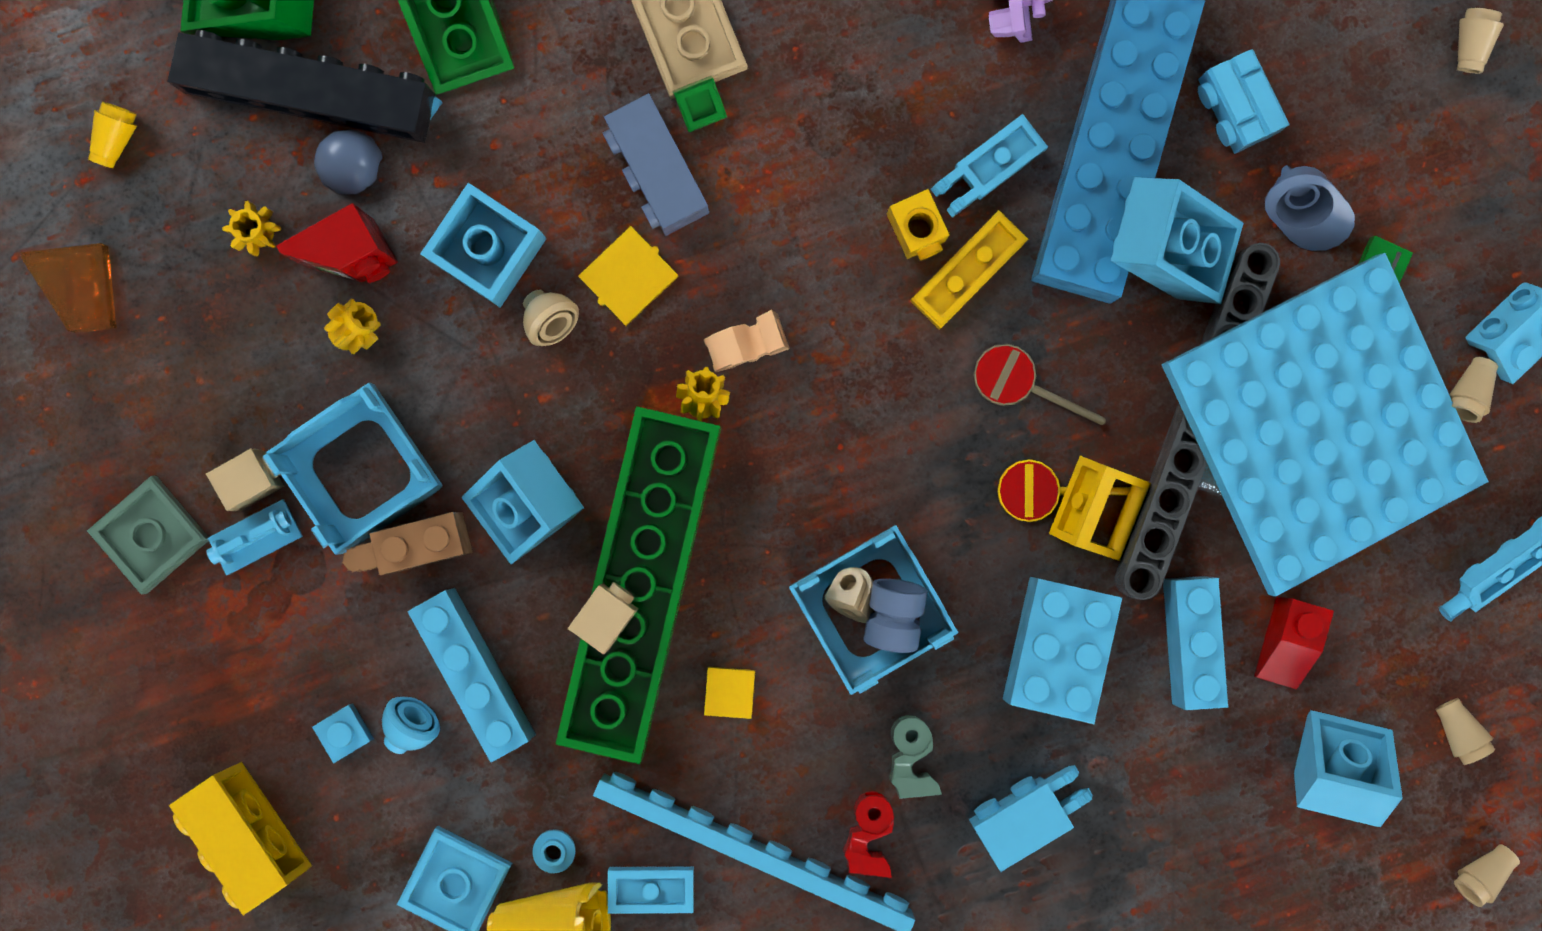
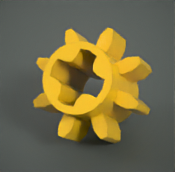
(243, 220)
(352, 326)
(702, 394)

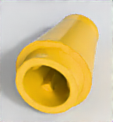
(110, 133)

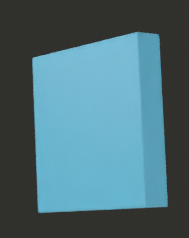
(454, 882)

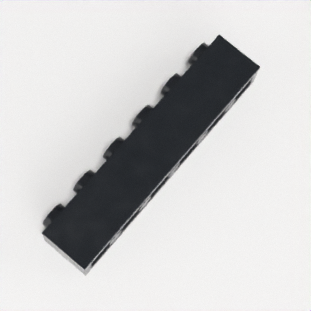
(302, 86)

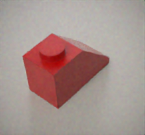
(1293, 641)

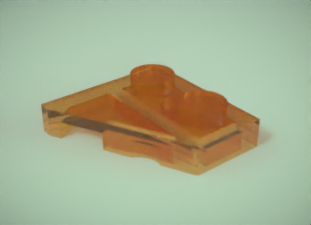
(76, 284)

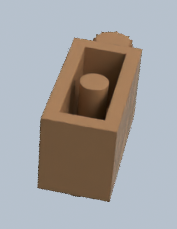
(411, 545)

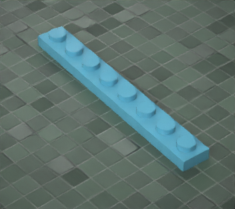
(769, 858)

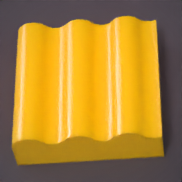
(729, 692)

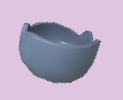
(347, 161)

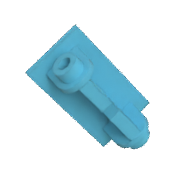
(253, 537)

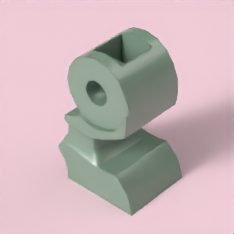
(914, 742)

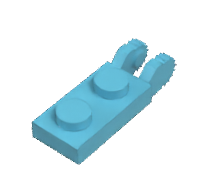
(993, 163)

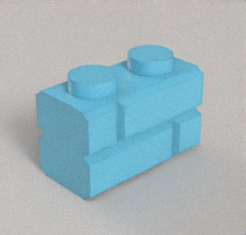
(1241, 102)

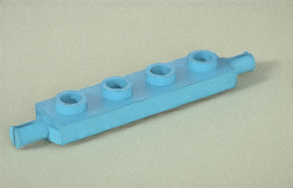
(1497, 573)

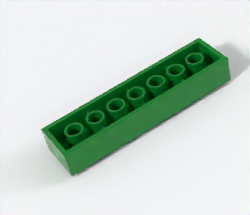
(649, 556)

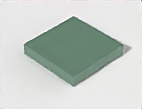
(148, 535)

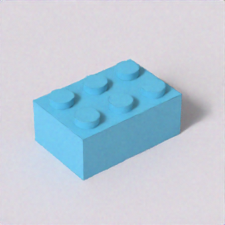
(1177, 240)
(1062, 650)

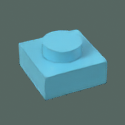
(342, 732)

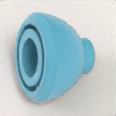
(408, 724)

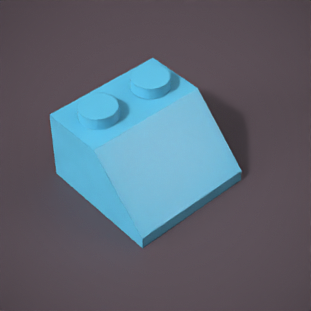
(522, 501)
(1347, 769)

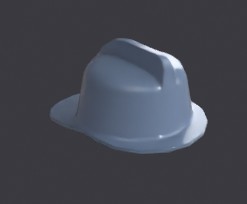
(1309, 209)

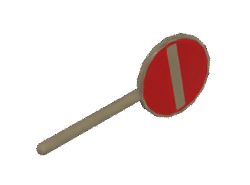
(1008, 375)

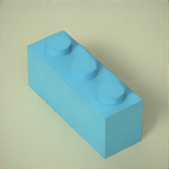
(1195, 642)

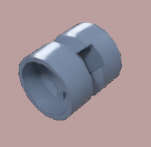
(894, 621)

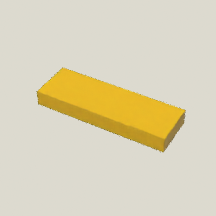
(969, 269)

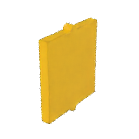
(628, 276)

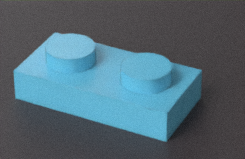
(650, 890)

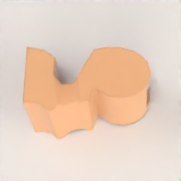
(747, 343)

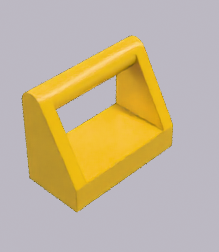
(1085, 502)

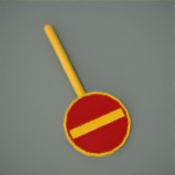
(1032, 490)

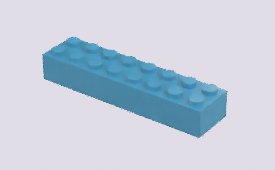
(1114, 140)

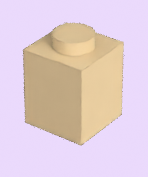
(244, 480)
(604, 616)

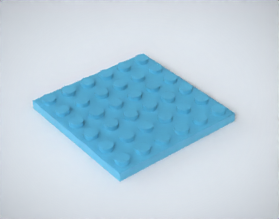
(1325, 424)

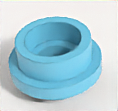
(563, 842)

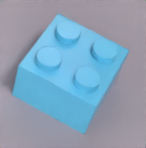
(484, 245)

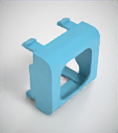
(295, 458)
(863, 672)

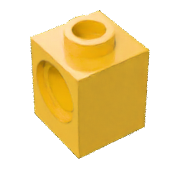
(918, 207)

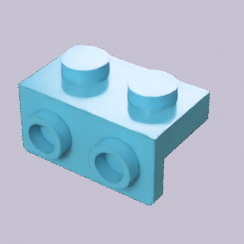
(1512, 333)

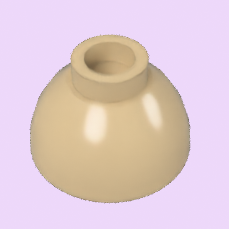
(548, 317)

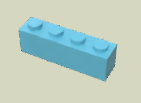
(472, 674)

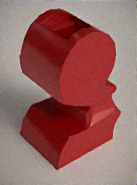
(875, 821)

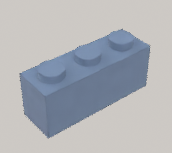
(655, 165)

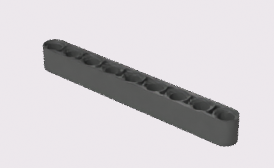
(1165, 475)

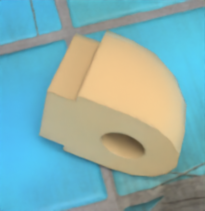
(851, 594)

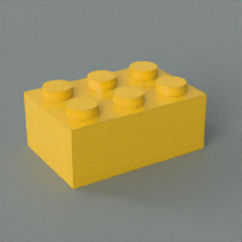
(239, 837)

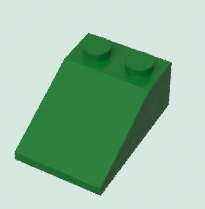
(249, 18)
(457, 40)

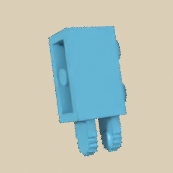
(1027, 817)

